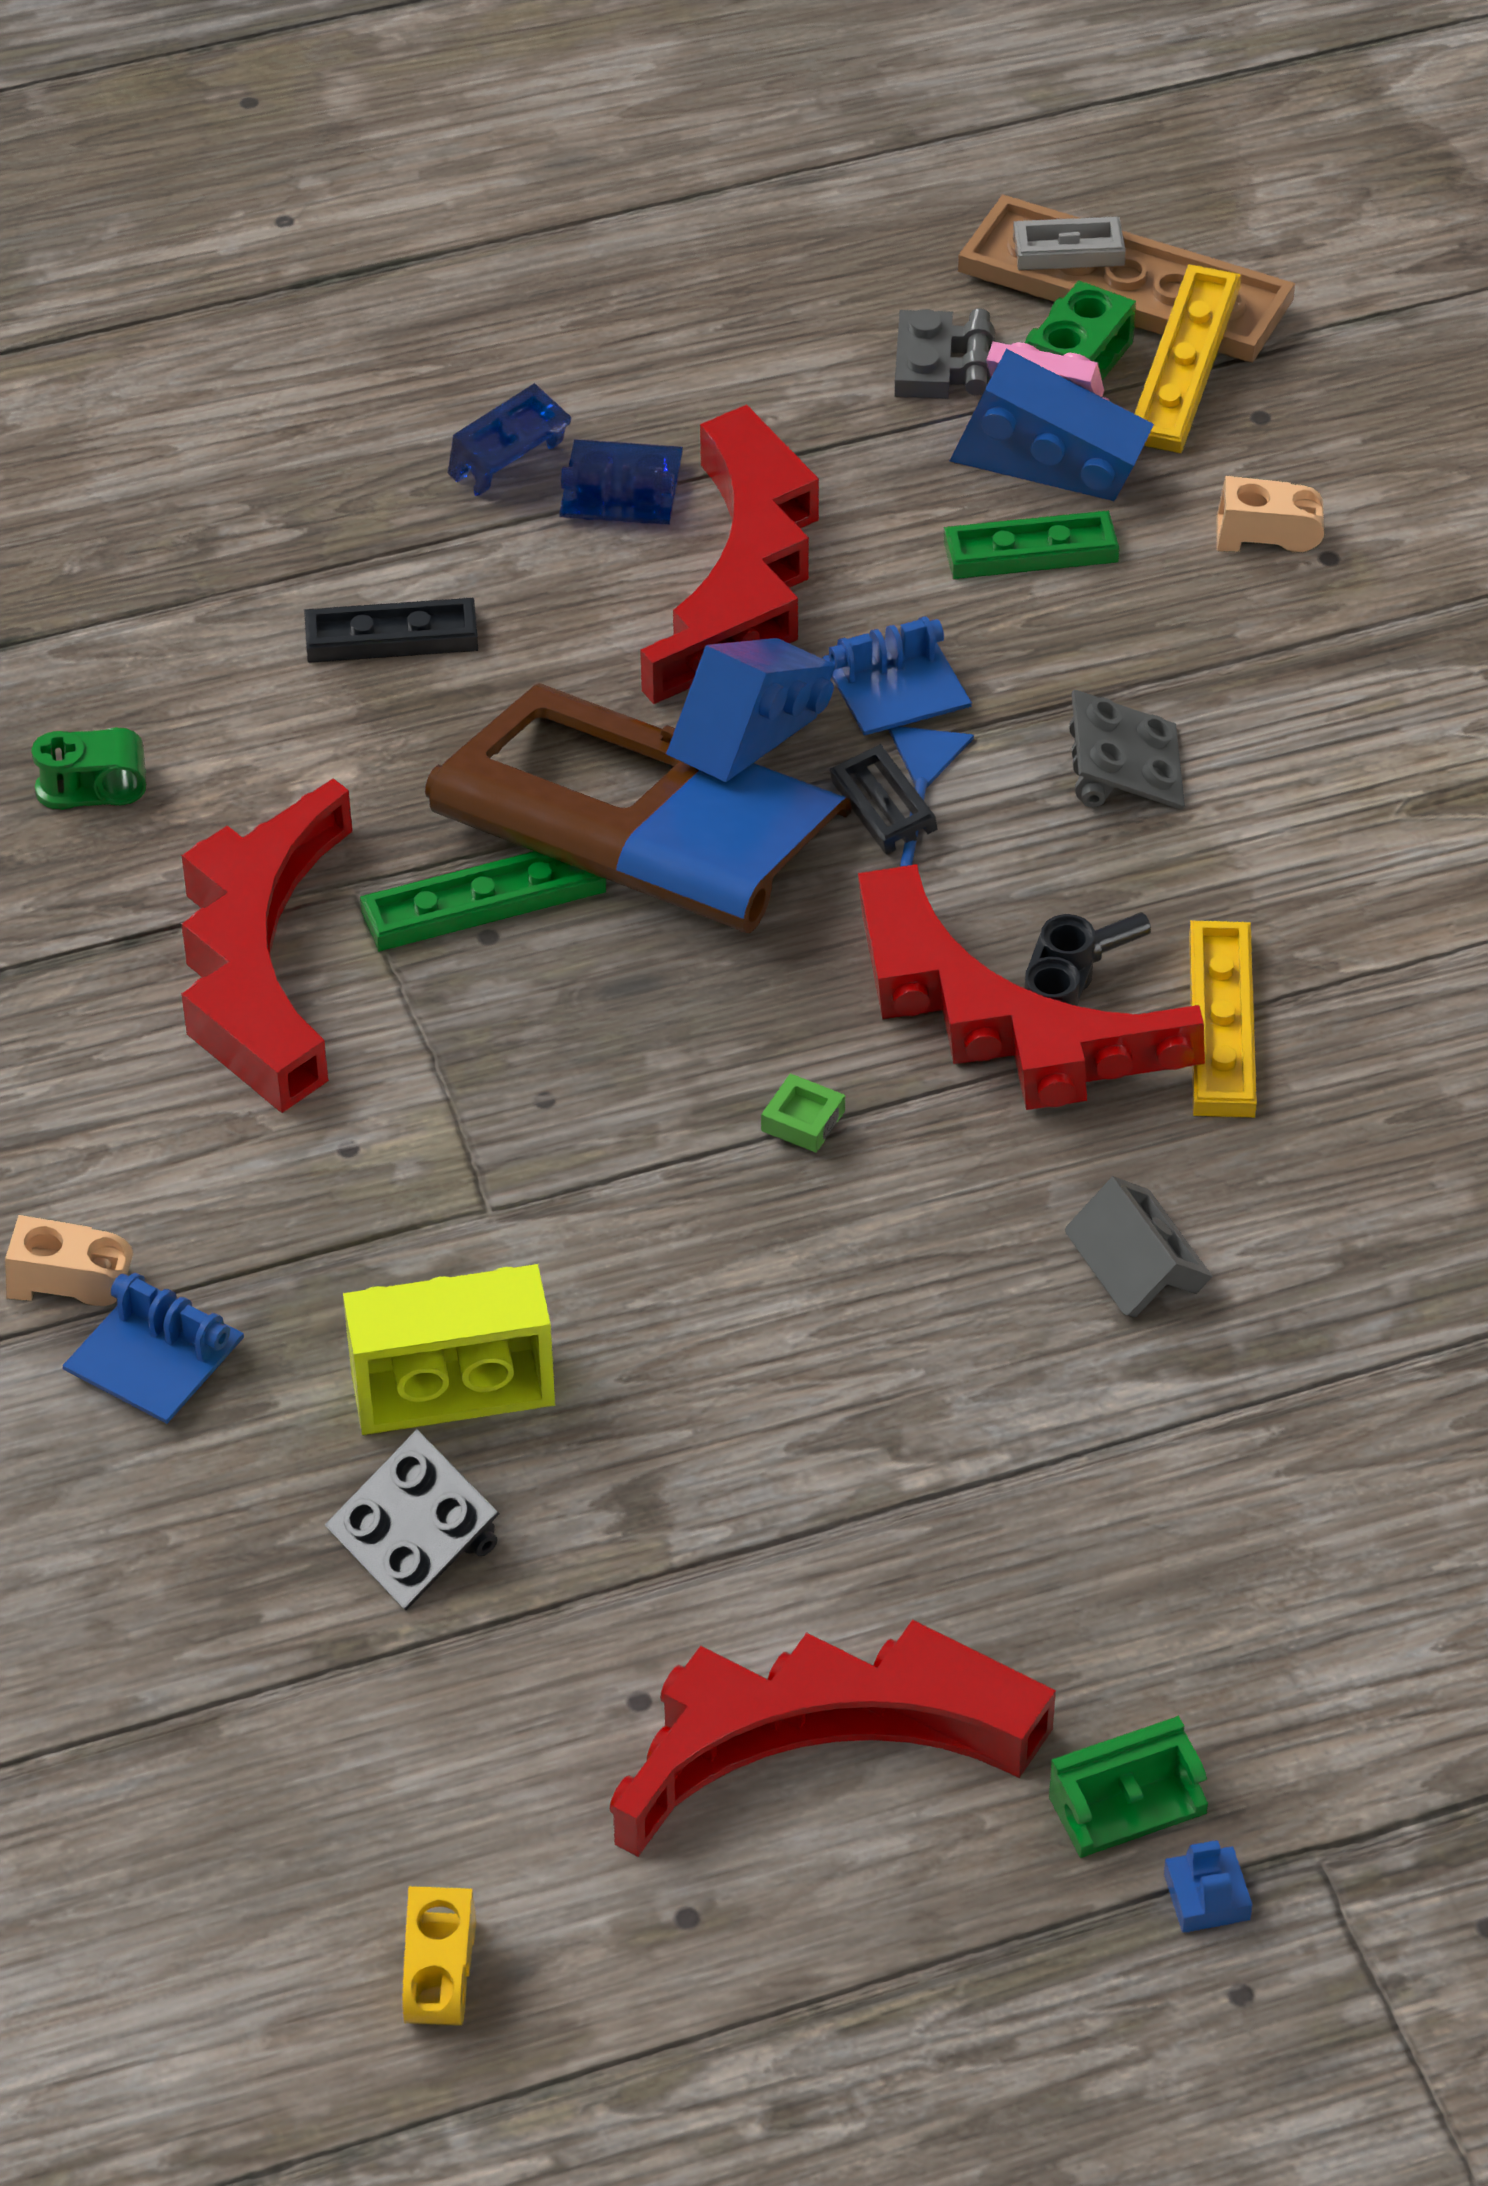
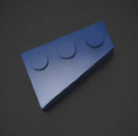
(1051, 431)
(748, 703)

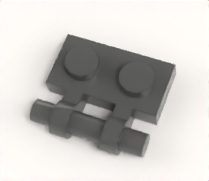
(925, 352)

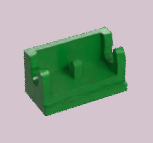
(1128, 1787)

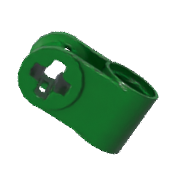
(94, 766)

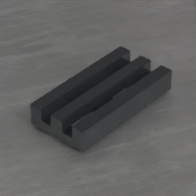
(901, 827)

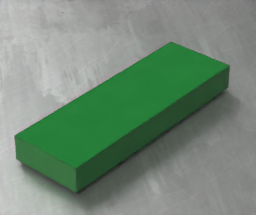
(1031, 544)

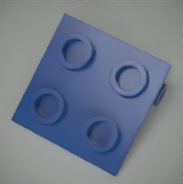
(896, 677)
(152, 1348)

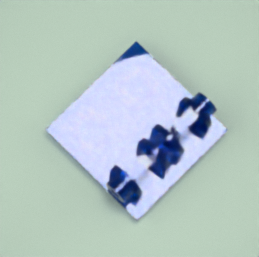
(620, 482)

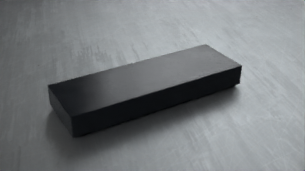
(391, 630)

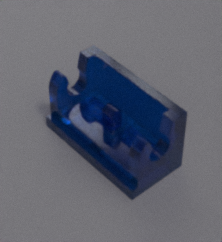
(506, 435)

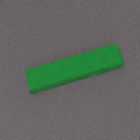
(473, 898)

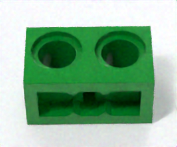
(1088, 324)

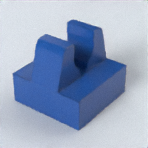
(1207, 1887)

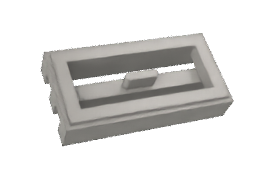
(1069, 243)

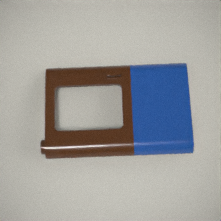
(682, 842)

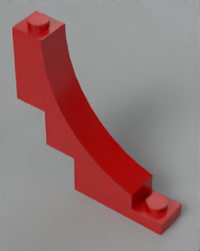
(765, 555)

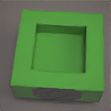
(803, 1113)

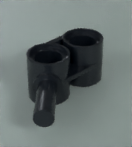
(1069, 947)

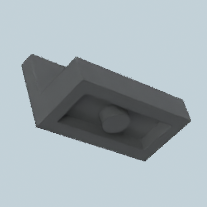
(1134, 1246)

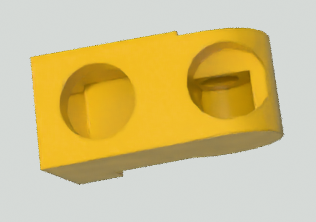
(437, 1955)

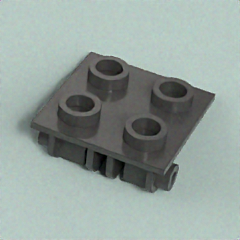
(1124, 752)

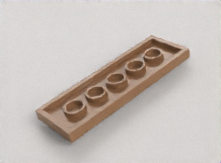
(1149, 277)

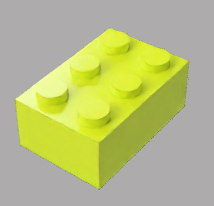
(450, 1349)

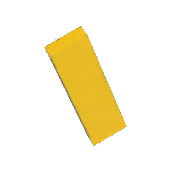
(1187, 355)
(1224, 991)

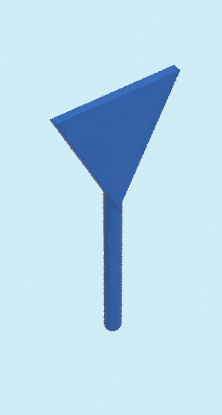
(925, 757)

